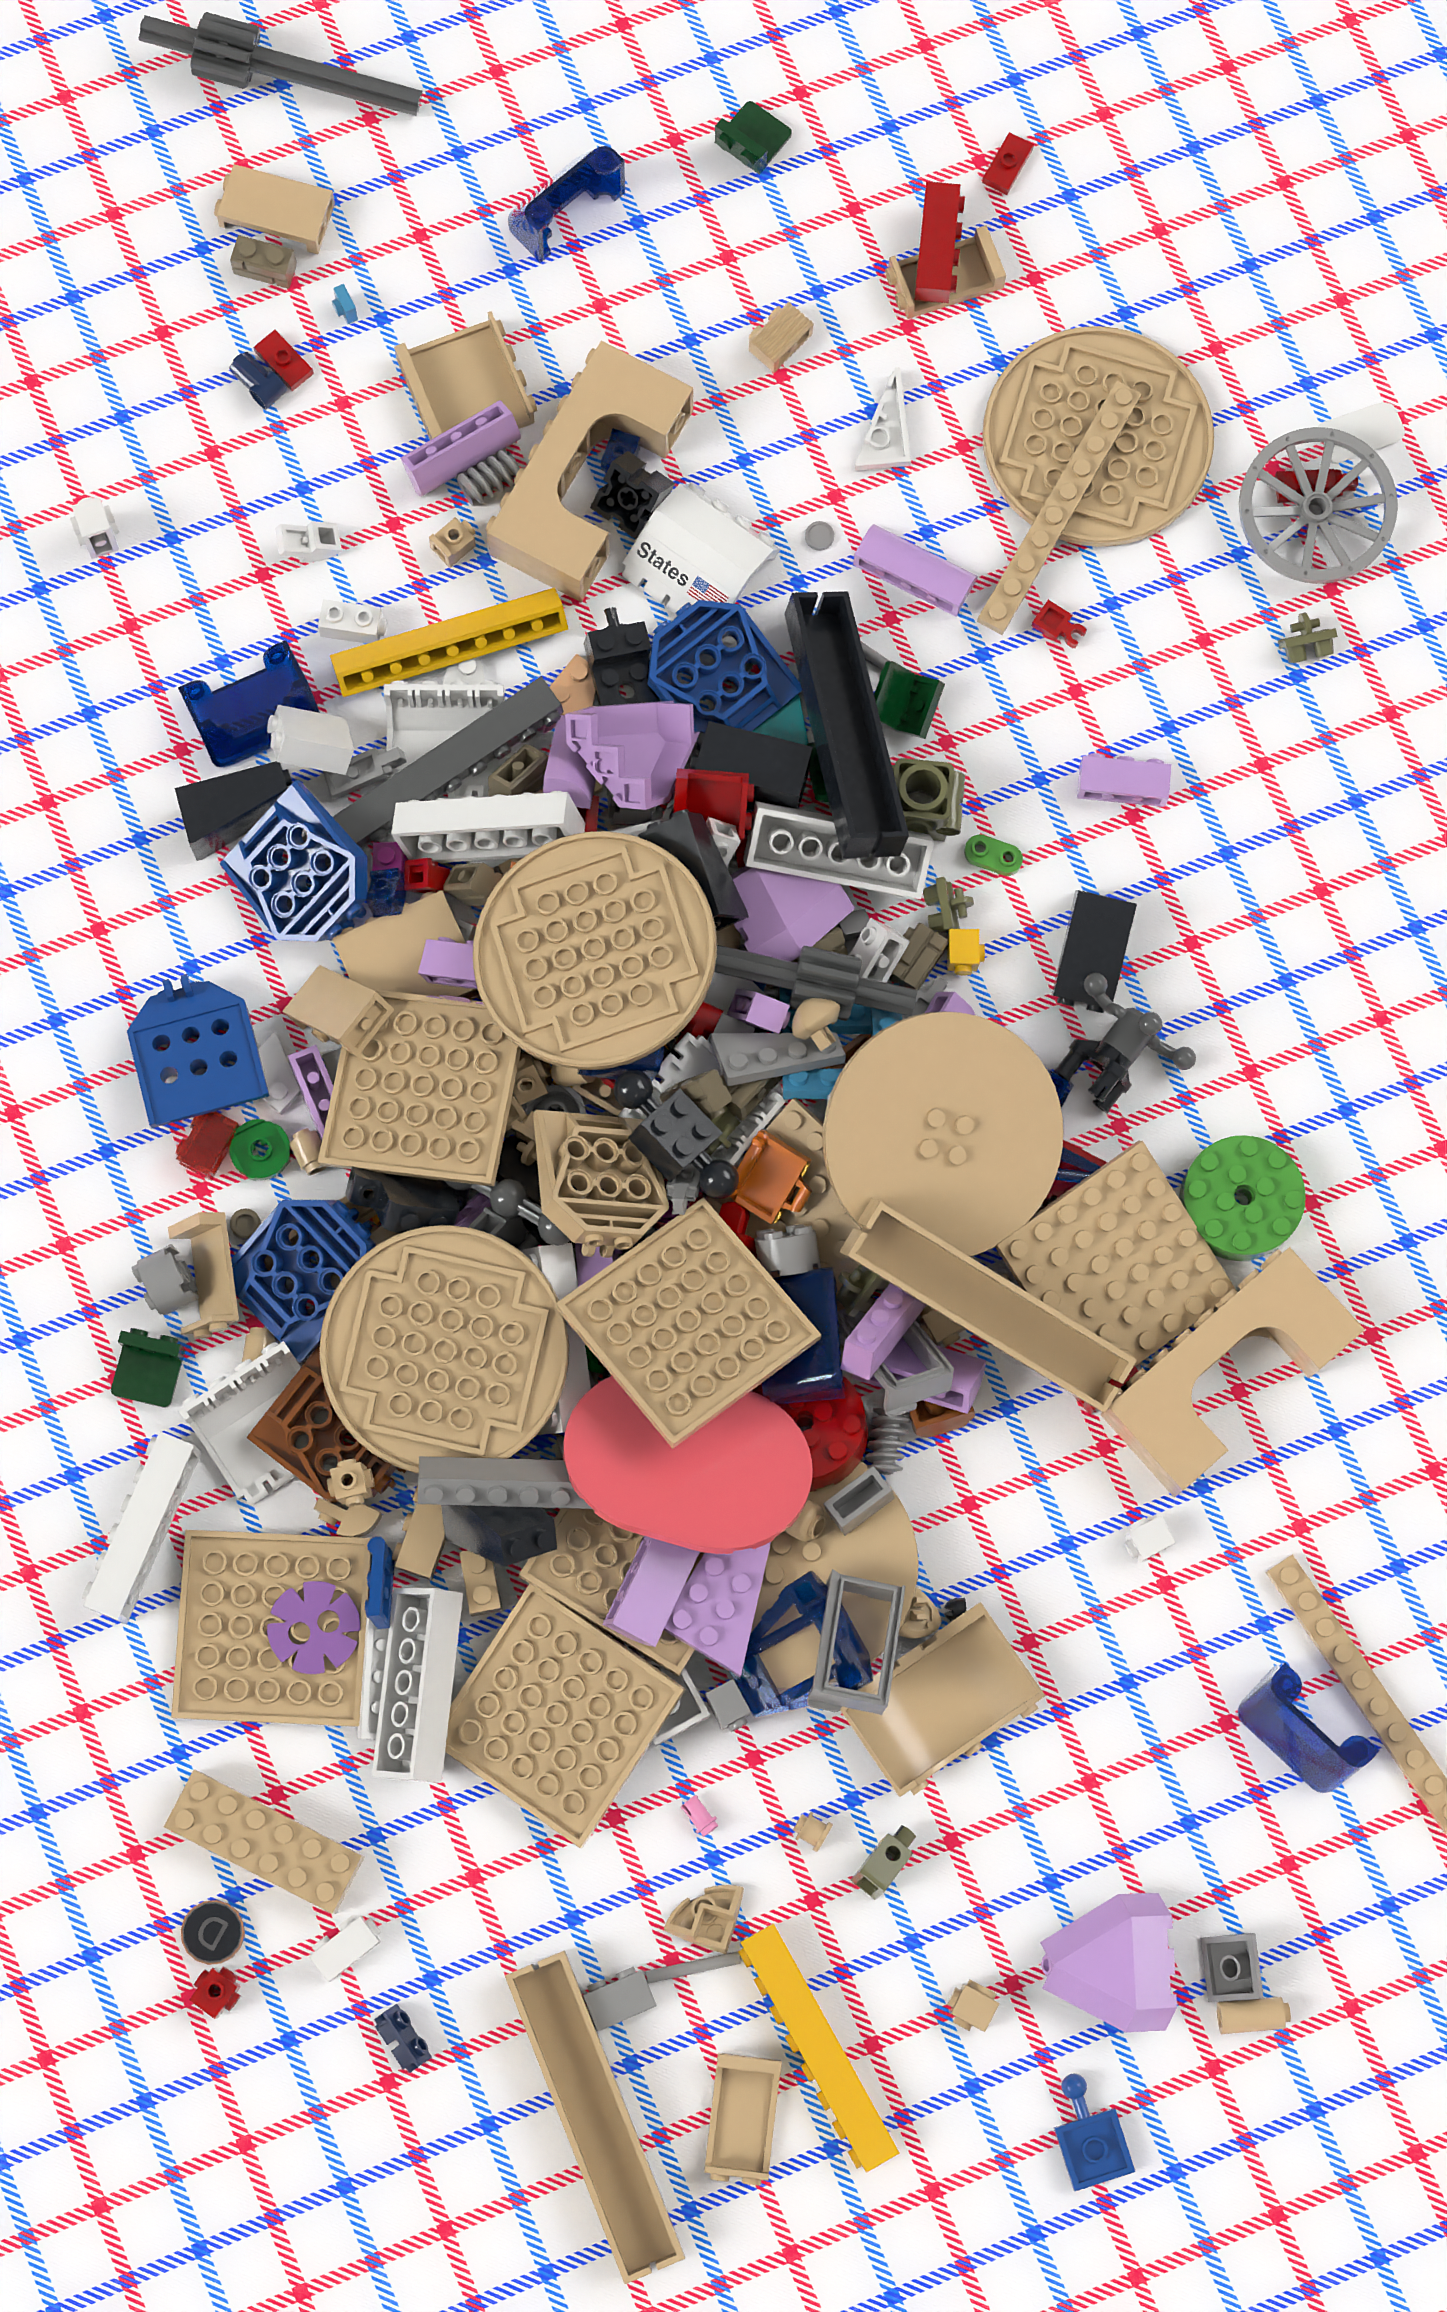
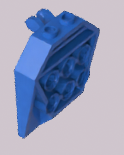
(699, 632)
(334, 893)
(172, 1019)
(321, 1227)

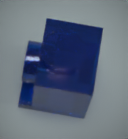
(620, 443)
(386, 892)

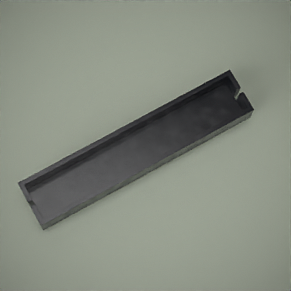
(846, 725)

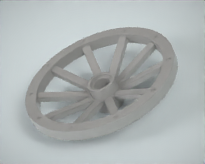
(1304, 573)

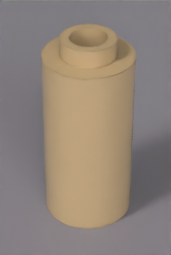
(1252, 2015)

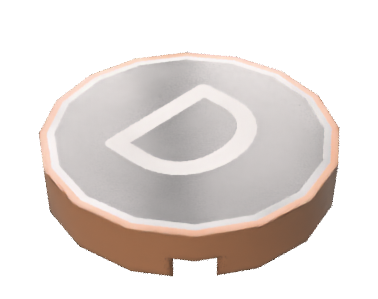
(212, 1932)

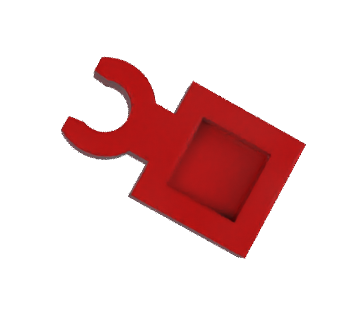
(1055, 621)

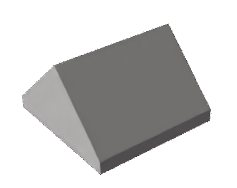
(1232, 1967)

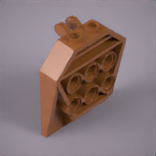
(294, 1415)

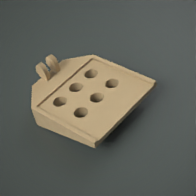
(590, 1214)

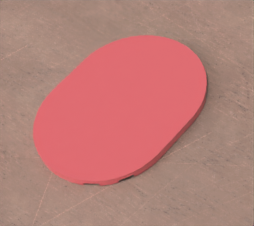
(712, 1493)

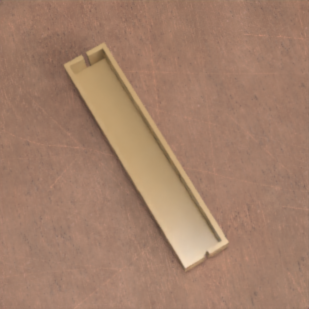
(987, 1305)
(595, 2117)

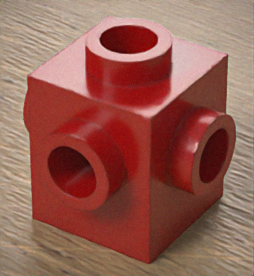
(205, 1997)

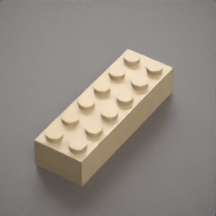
(264, 1841)

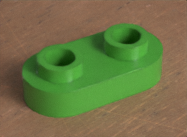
(993, 855)

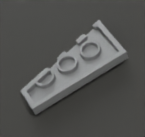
(769, 1055)

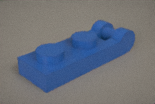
(380, 1583)

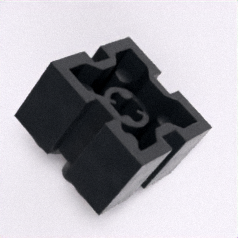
(631, 493)

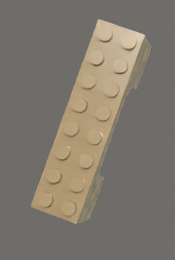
(533, 526)
(1278, 1303)

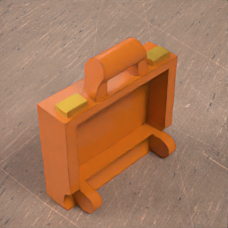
(770, 1176)

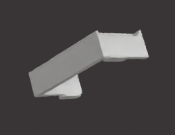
(904, 1393)
(832, 1697)

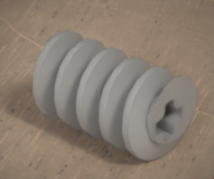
(488, 476)
(886, 1442)

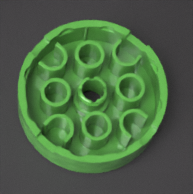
(1267, 1180)

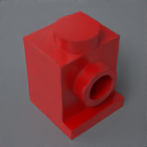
(424, 876)

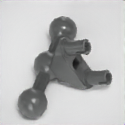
(507, 1209)

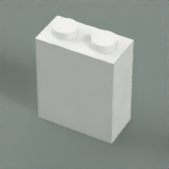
(310, 739)

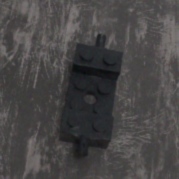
(619, 658)

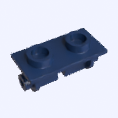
(396, 2025)

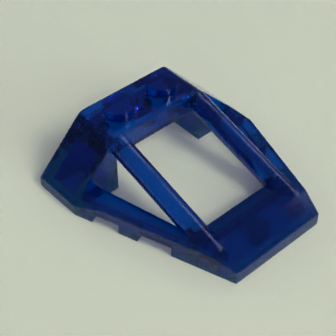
(850, 1654)

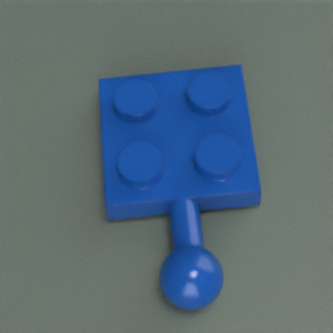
(1094, 2143)

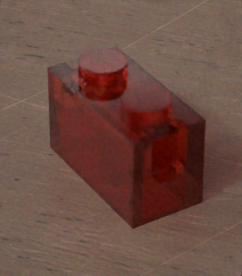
(206, 1144)

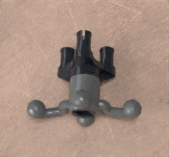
(1118, 1047)

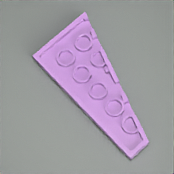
(720, 1605)

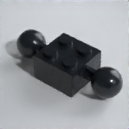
(675, 1135)

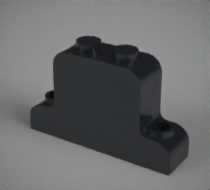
(406, 1201)

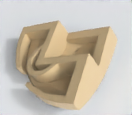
(709, 1918)

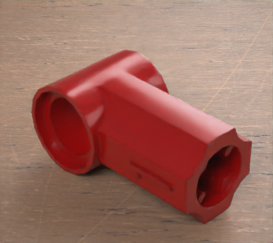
(703, 1021)

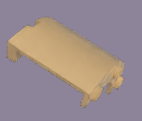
(945, 1700)

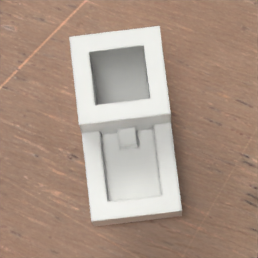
(310, 542)

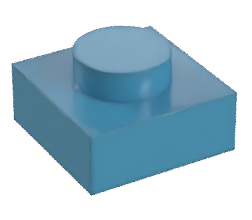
(343, 304)

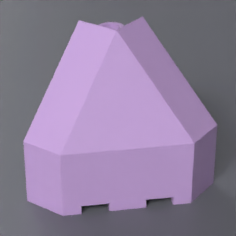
(634, 748)
(787, 911)
(1116, 1963)

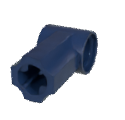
(263, 385)

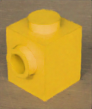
(964, 951)

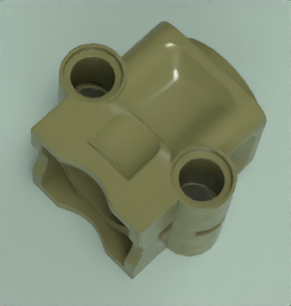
(939, 781)

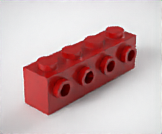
(937, 242)

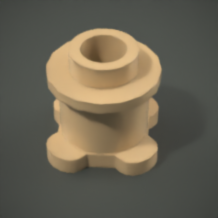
(812, 1830)

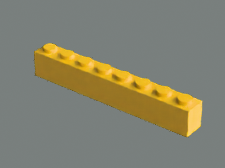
(449, 642)
(819, 2048)

